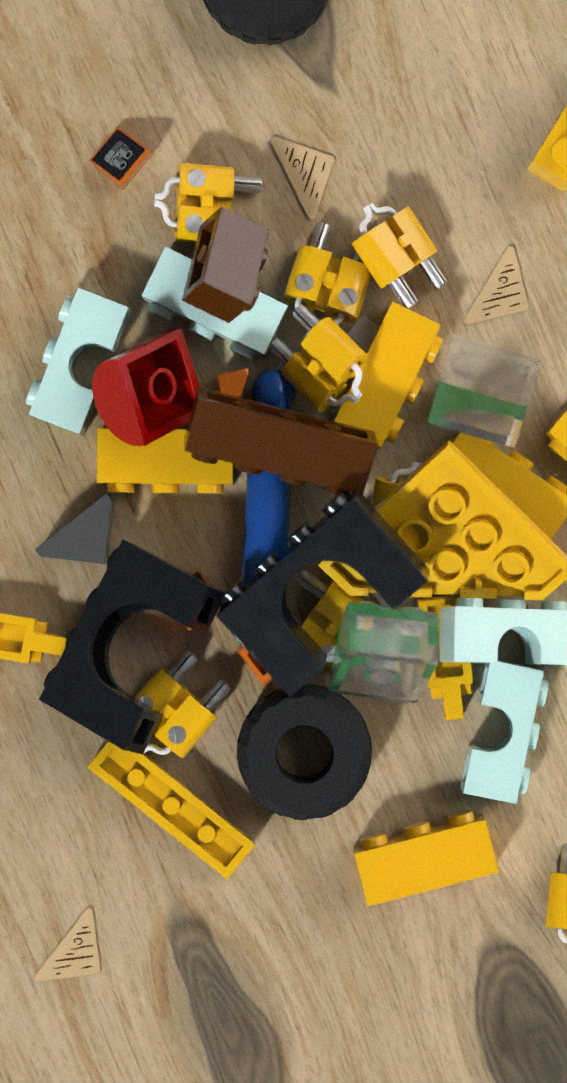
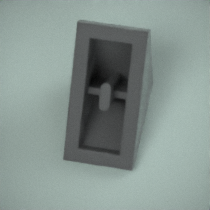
(84, 537)

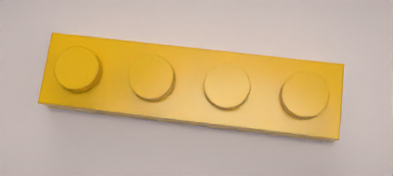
(173, 807)

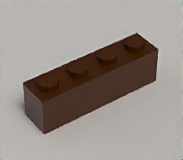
(279, 442)

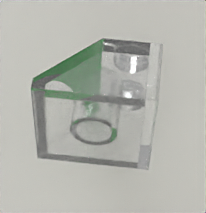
(483, 391)
(384, 652)

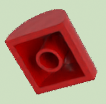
(146, 389)

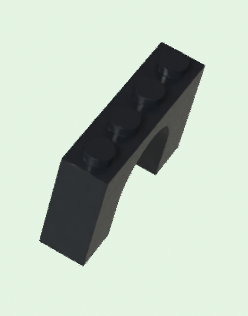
(347, 534)
(82, 679)

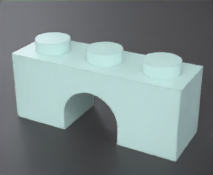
(87, 323)
(248, 332)
(473, 631)
(500, 769)

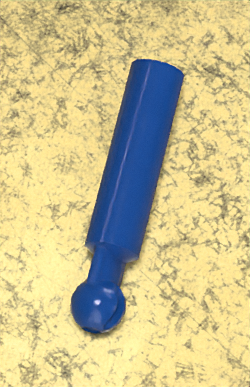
(266, 494)

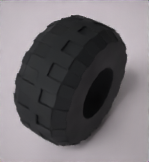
(265, 20)
(307, 795)

